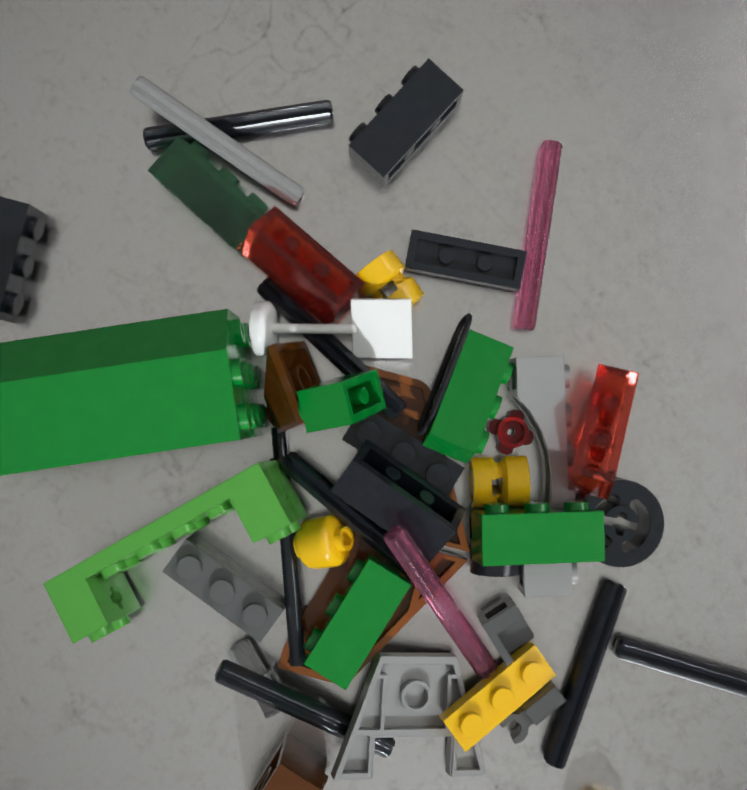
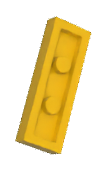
(497, 696)

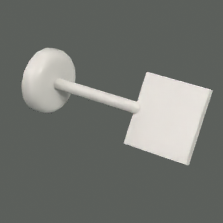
(378, 327)

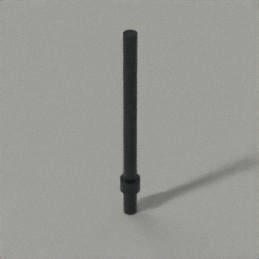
(290, 572)

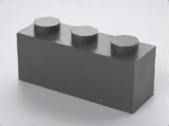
(226, 586)

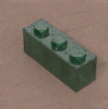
(208, 192)

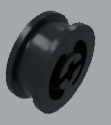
(650, 523)

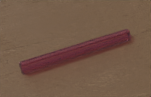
(538, 235)
(440, 600)

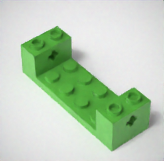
(95, 594)

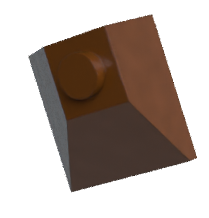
(287, 371)

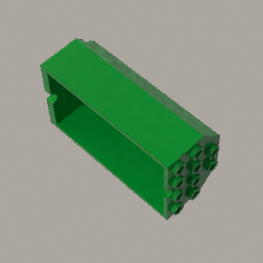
(127, 391)

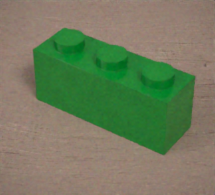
(470, 398)
(537, 534)
(355, 620)

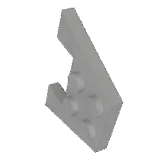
(405, 700)

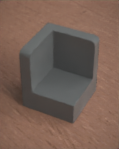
(506, 628)

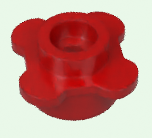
(521, 435)

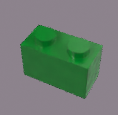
(341, 401)

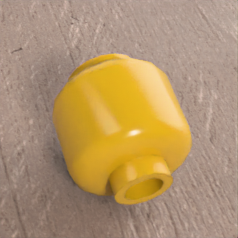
(323, 542)

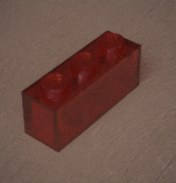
(301, 266)
(603, 431)

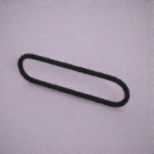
(466, 323)

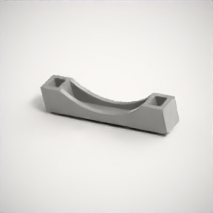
(539, 391)

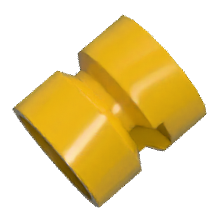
(383, 273)
(512, 477)

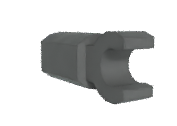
(534, 710)

